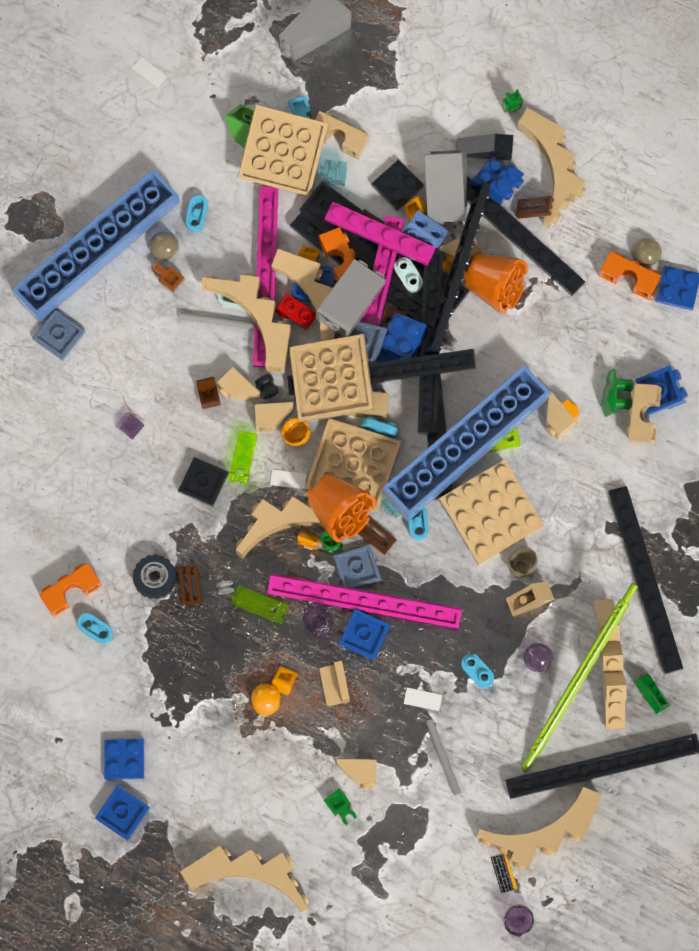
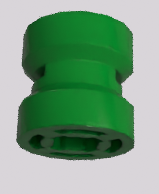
(328, 543)

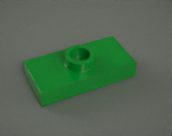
(652, 693)

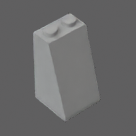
(314, 27)
(446, 186)
(350, 298)

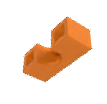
(335, 243)
(617, 266)
(81, 578)

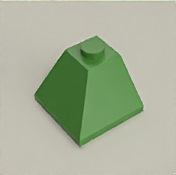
(239, 123)

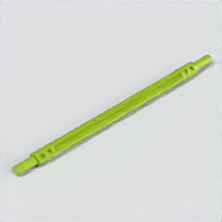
(579, 677)

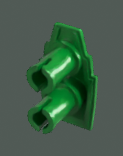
(610, 400)

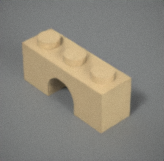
(355, 139)
(643, 398)

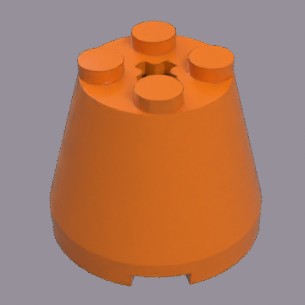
(496, 280)
(340, 506)

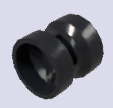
(267, 386)

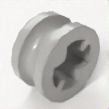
(449, 343)
(225, 587)

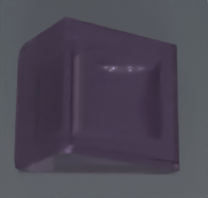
(129, 425)

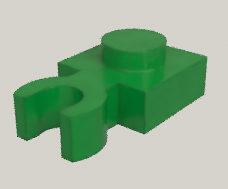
(512, 102)
(338, 804)

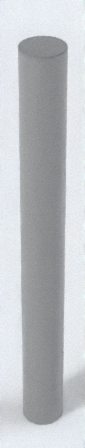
(217, 320)
(443, 757)

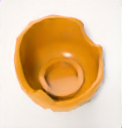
(296, 433)
(265, 699)

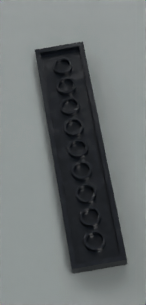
(317, 208)

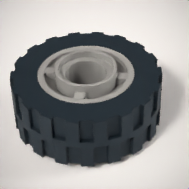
(151, 565)

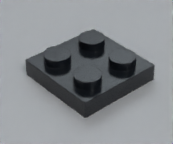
(397, 185)
(203, 482)

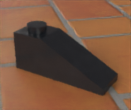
(487, 146)

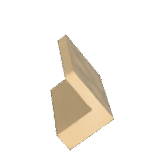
(334, 684)

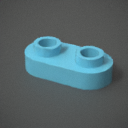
(195, 214)
(372, 424)
(419, 522)
(95, 629)
(477, 670)

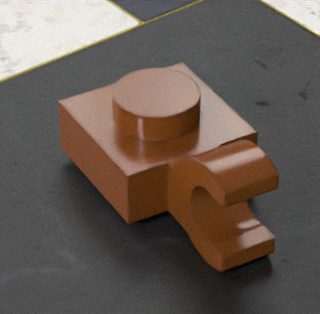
(168, 278)

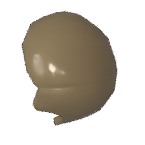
(163, 245)
(646, 251)
(522, 562)

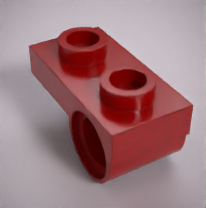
(295, 311)

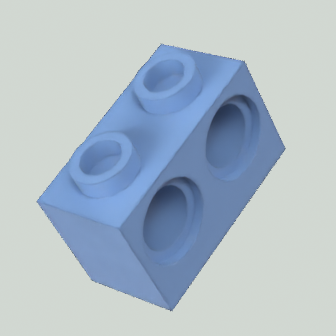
(425, 230)

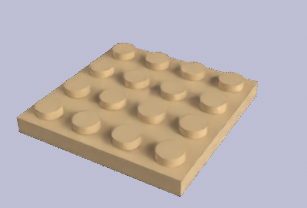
(282, 150)
(331, 378)
(355, 457)
(491, 512)

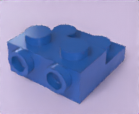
(502, 179)
(672, 393)

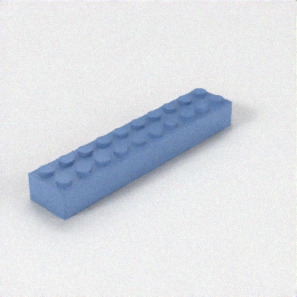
(96, 245)
(465, 443)

